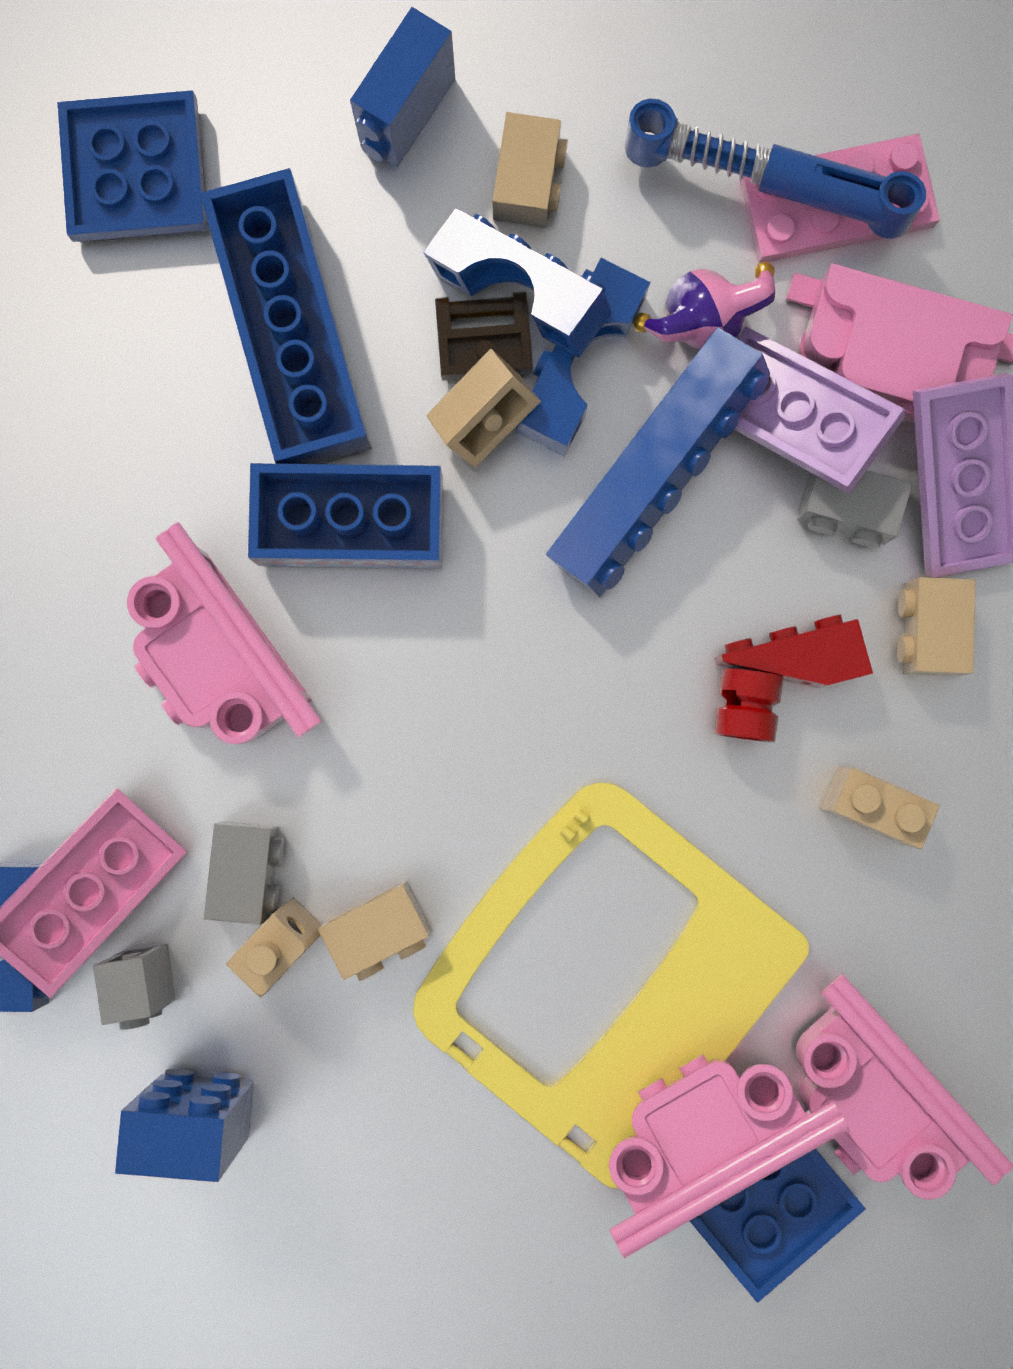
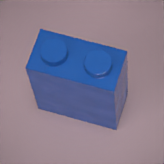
(403, 87)

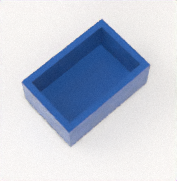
(185, 1126)

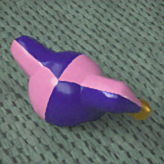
(708, 301)

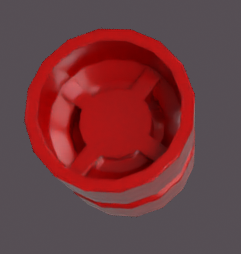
(748, 705)

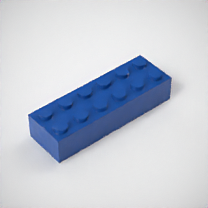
(285, 320)

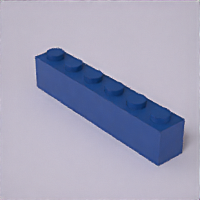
(660, 462)

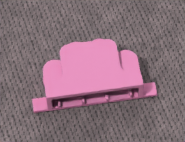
(897, 333)
(211, 651)
(890, 1101)
(708, 1142)

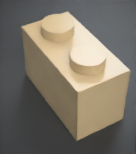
(527, 168)
(482, 408)
(937, 627)
(880, 807)
(375, 932)

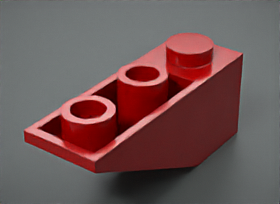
(813, 658)

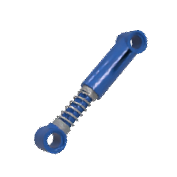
(779, 170)

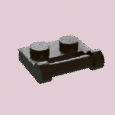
(466, 346)

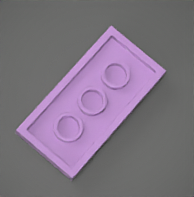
(816, 416)
(965, 473)

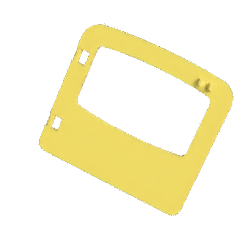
(695, 1003)

